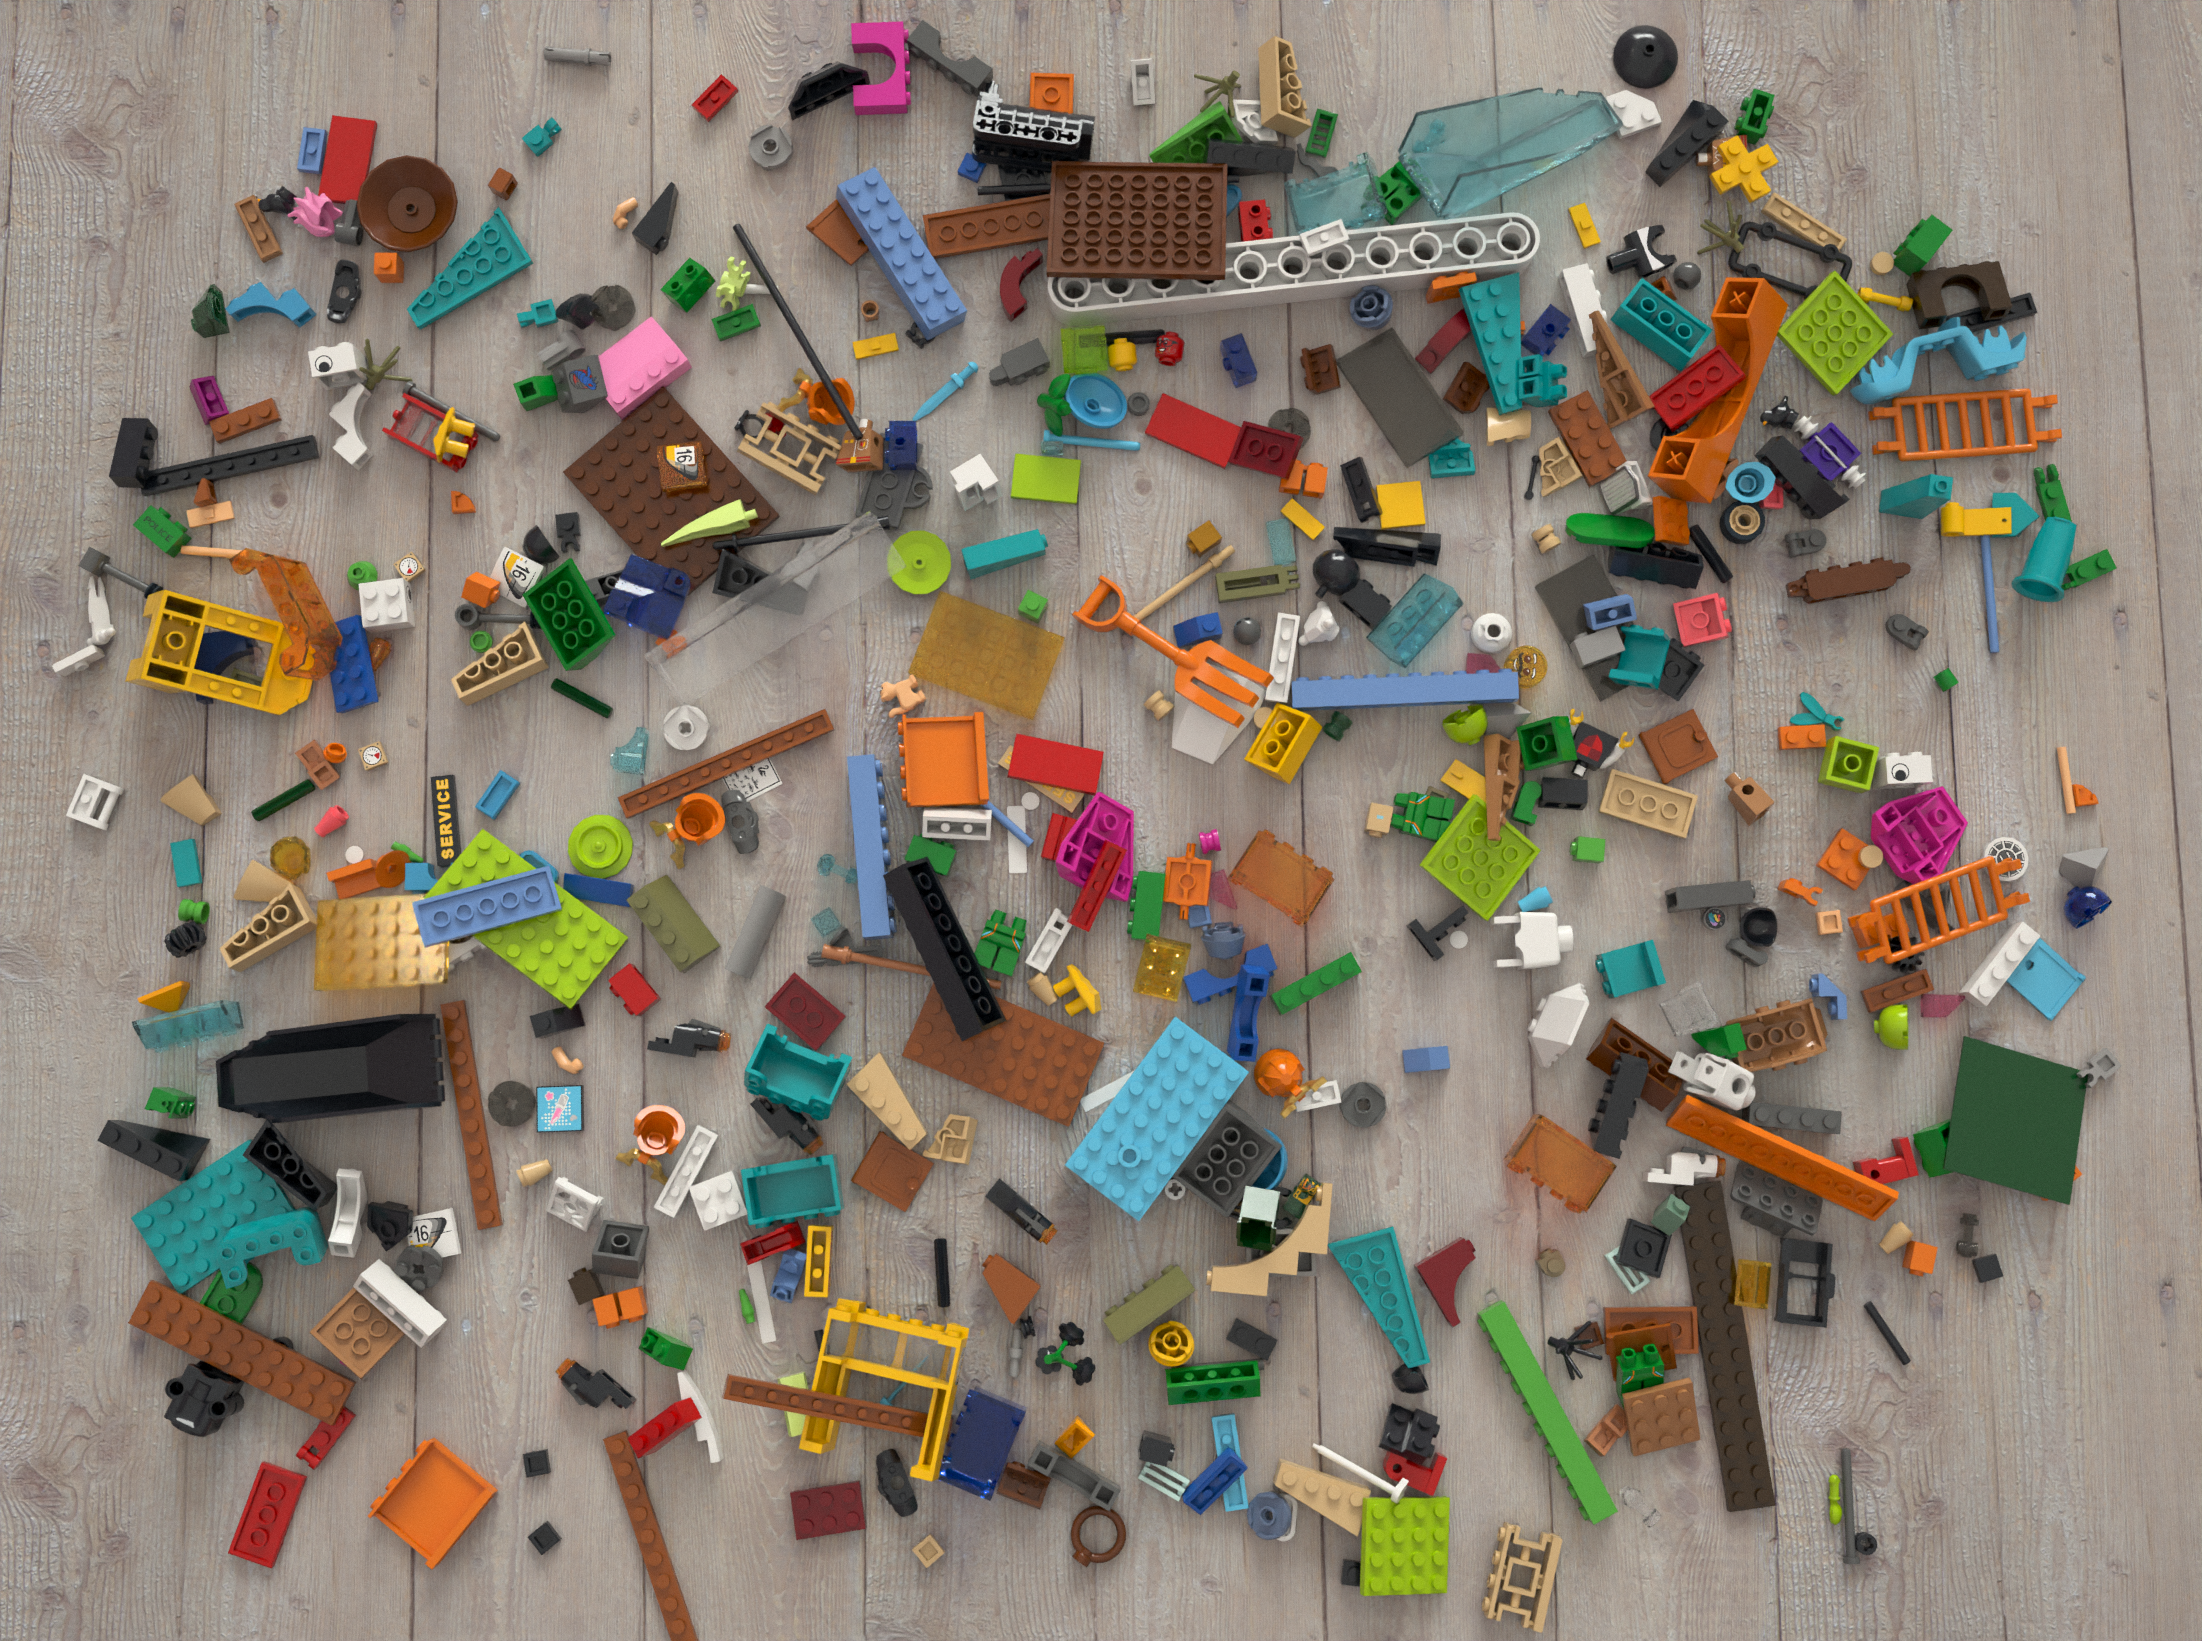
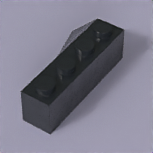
(1691, 134)
(1248, 157)
(1800, 479)
(1657, 564)
(158, 1148)
(282, 1163)

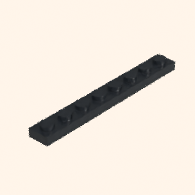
(231, 465)

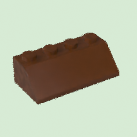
(1660, 1085)

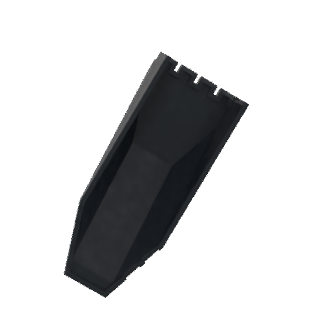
(336, 1070)

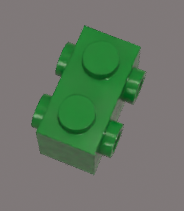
(1756, 111)
(688, 285)

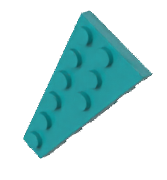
(477, 267)
(1496, 327)
(1380, 1278)

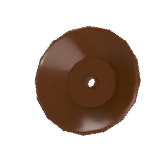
(396, 188)

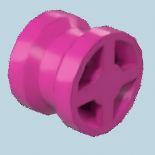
(1209, 841)

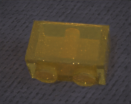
(1752, 1284)

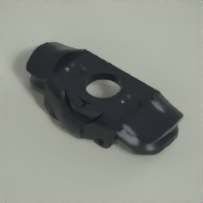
(345, 275)
(902, 1500)

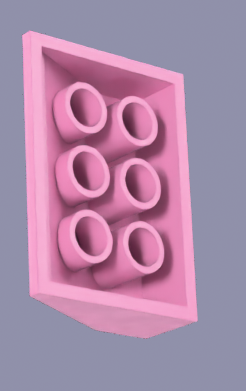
(640, 367)

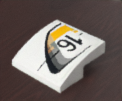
(516, 575)
(436, 1231)

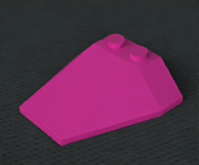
(1099, 822)
(1918, 833)

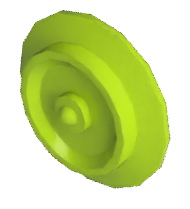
(926, 562)
(600, 846)

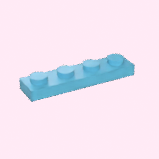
(1226, 1436)

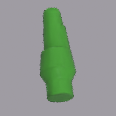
(412, 856)
(747, 1308)

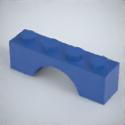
(1203, 985)
(1243, 1031)

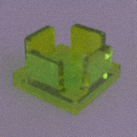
(1084, 349)

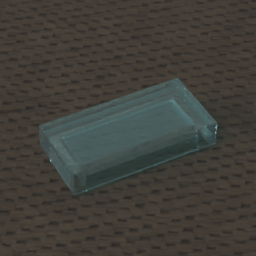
(1280, 541)

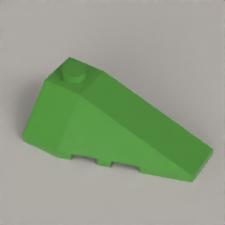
(1189, 142)

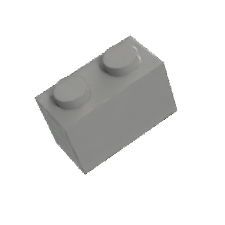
(1596, 646)

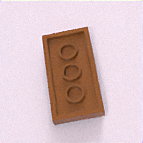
(1587, 437)
(1681, 1318)

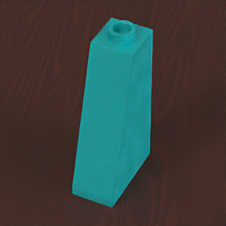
(1916, 497)
(1003, 553)

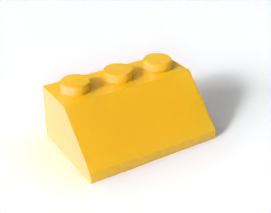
(1284, 745)

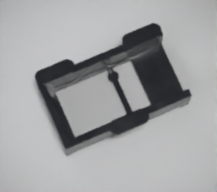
(1807, 1252)

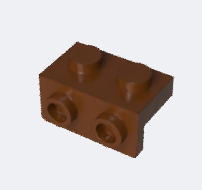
(1320, 369)
(1467, 389)
(1023, 1485)

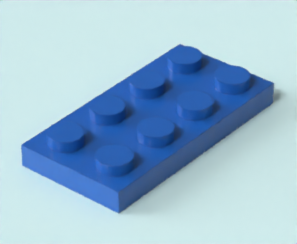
(353, 676)

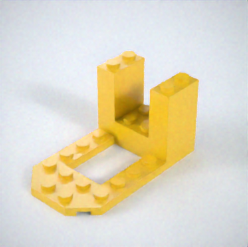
(174, 646)

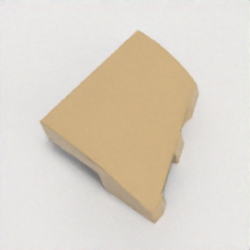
(1507, 426)
(1557, 467)
(192, 801)
(260, 884)
(954, 1140)

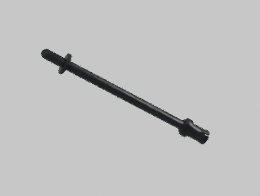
(737, 542)

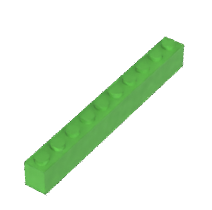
(1547, 1413)

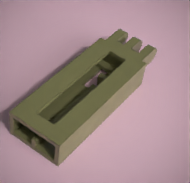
(1246, 583)

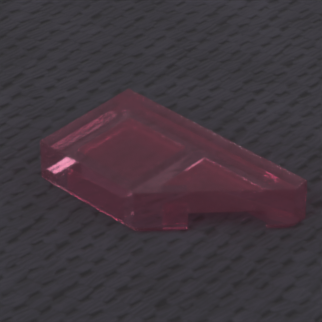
(1480, 662)
(1220, 889)
(1939, 1005)

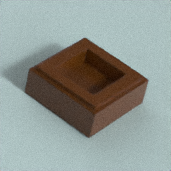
(1592, 1332)

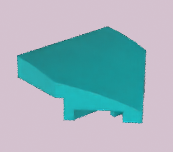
(1452, 460)
(2021, 513)

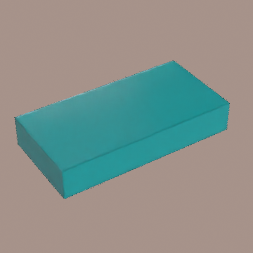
(186, 863)

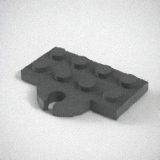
(893, 490)

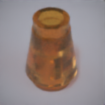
(379, 650)

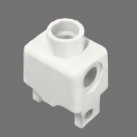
(1536, 940)
(1715, 1080)

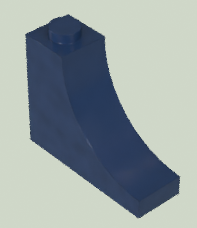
(218, 652)

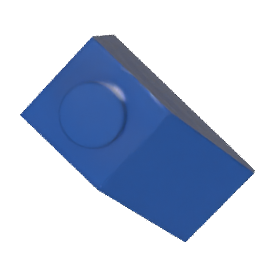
(1198, 630)

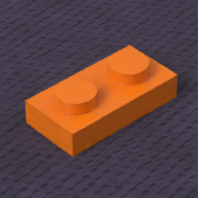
(1801, 737)

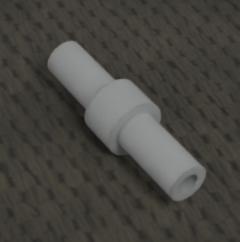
(1015, 1352)

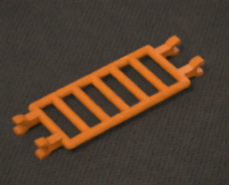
(1961, 398)
(1875, 915)

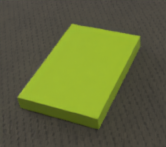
(1045, 479)

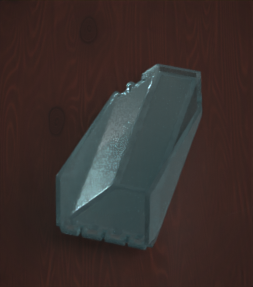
(1496, 143)

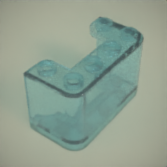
(1346, 194)

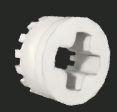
(1170, 1194)

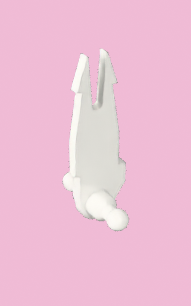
(99, 615)

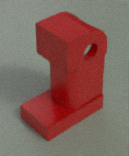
(1890, 1168)
(771, 1243)
(1419, 1476)

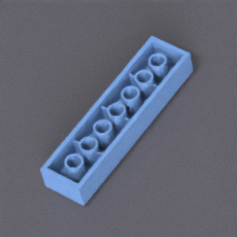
(901, 253)
(870, 846)

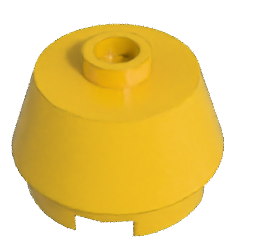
(1171, 1343)

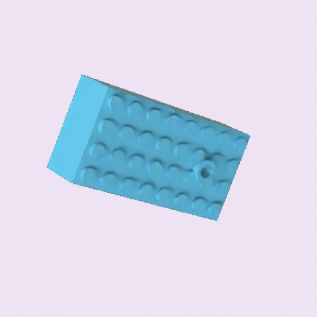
(1156, 1118)

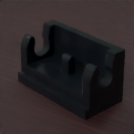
(1563, 793)

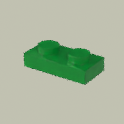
(736, 322)

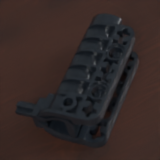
(1028, 133)

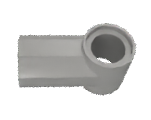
(566, 347)

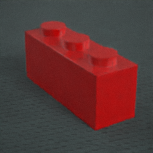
(664, 1427)

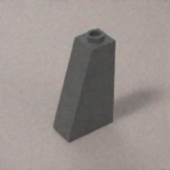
(1709, 896)

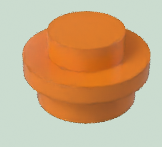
(335, 753)

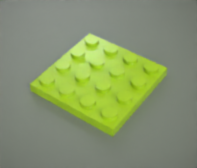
(1834, 333)
(1474, 867)
(1404, 1546)

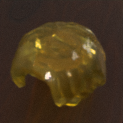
(290, 857)

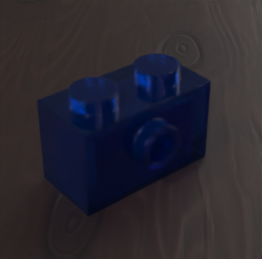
(1546, 331)
(1238, 360)
(902, 445)

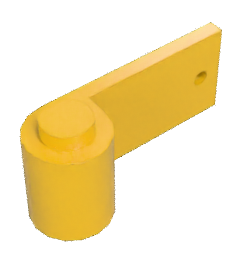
(1974, 522)
(1465, 780)

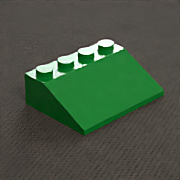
(569, 616)

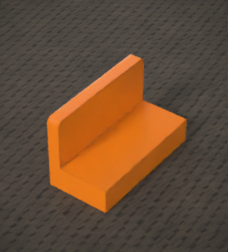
(354, 878)

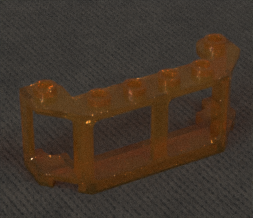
(299, 609)

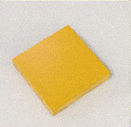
(1400, 505)

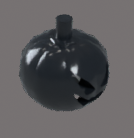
(1335, 573)

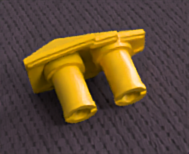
(444, 444)
(1088, 995)

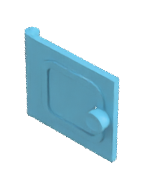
(2049, 980)

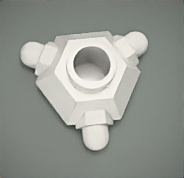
(1319, 626)

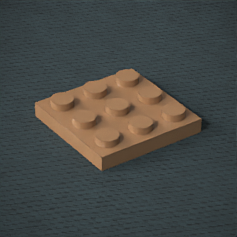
(357, 1333)
(1661, 1416)

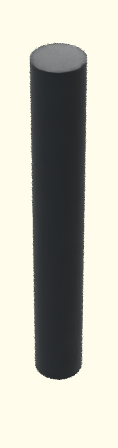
(1887, 1333)

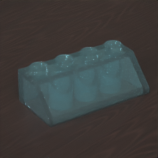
(1415, 620)
(189, 1025)

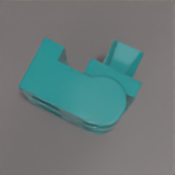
(1541, 381)

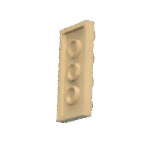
(1648, 803)

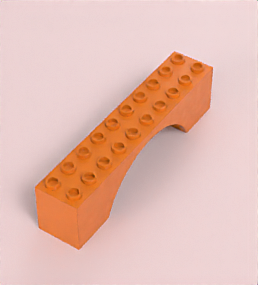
(1746, 328)

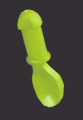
(1835, 1509)

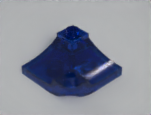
(648, 596)

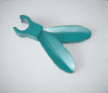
(1817, 714)

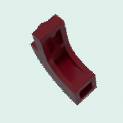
(1011, 279)
(1445, 341)

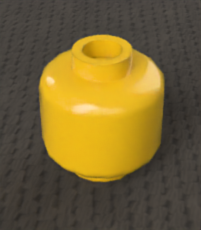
(1122, 355)

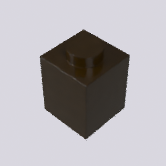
(585, 1285)

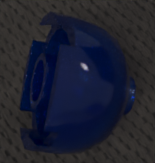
(2085, 904)

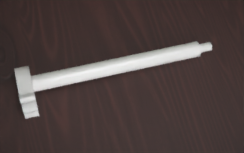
(1397, 1492)

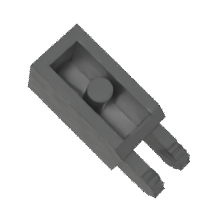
(1020, 364)

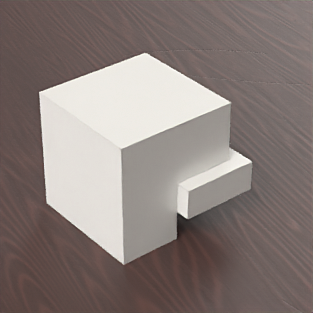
(975, 483)

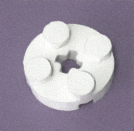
(686, 714)

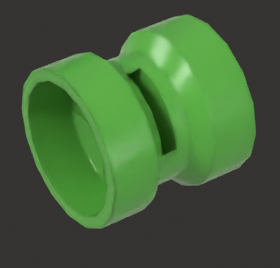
(193, 911)

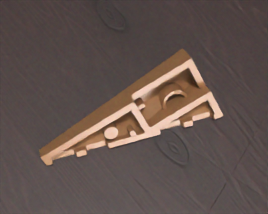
(1622, 389)
(1502, 770)

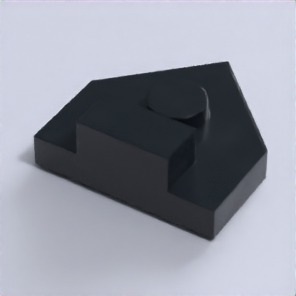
(389, 1222)

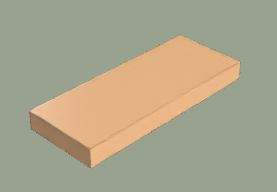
(210, 514)

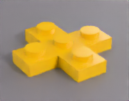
(1743, 169)

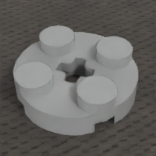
(770, 159)

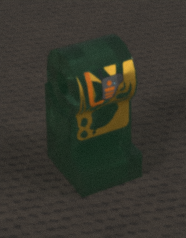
(1301, 1195)

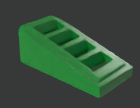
(1326, 115)

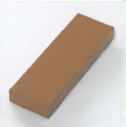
(258, 229)

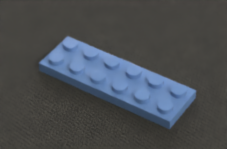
(486, 906)

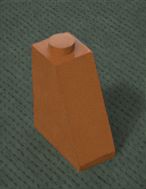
(1010, 1285)

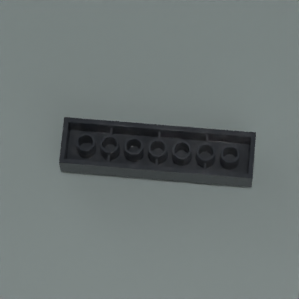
(944, 948)

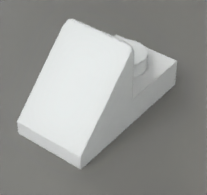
(1142, 81)

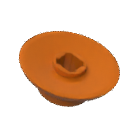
(392, 876)

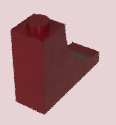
(1441, 1274)

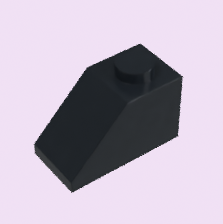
(557, 1021)

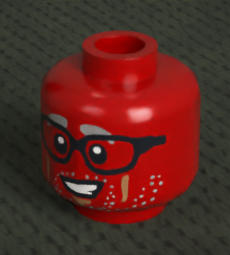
(1169, 349)

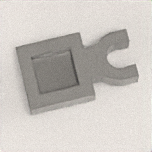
(2101, 1066)

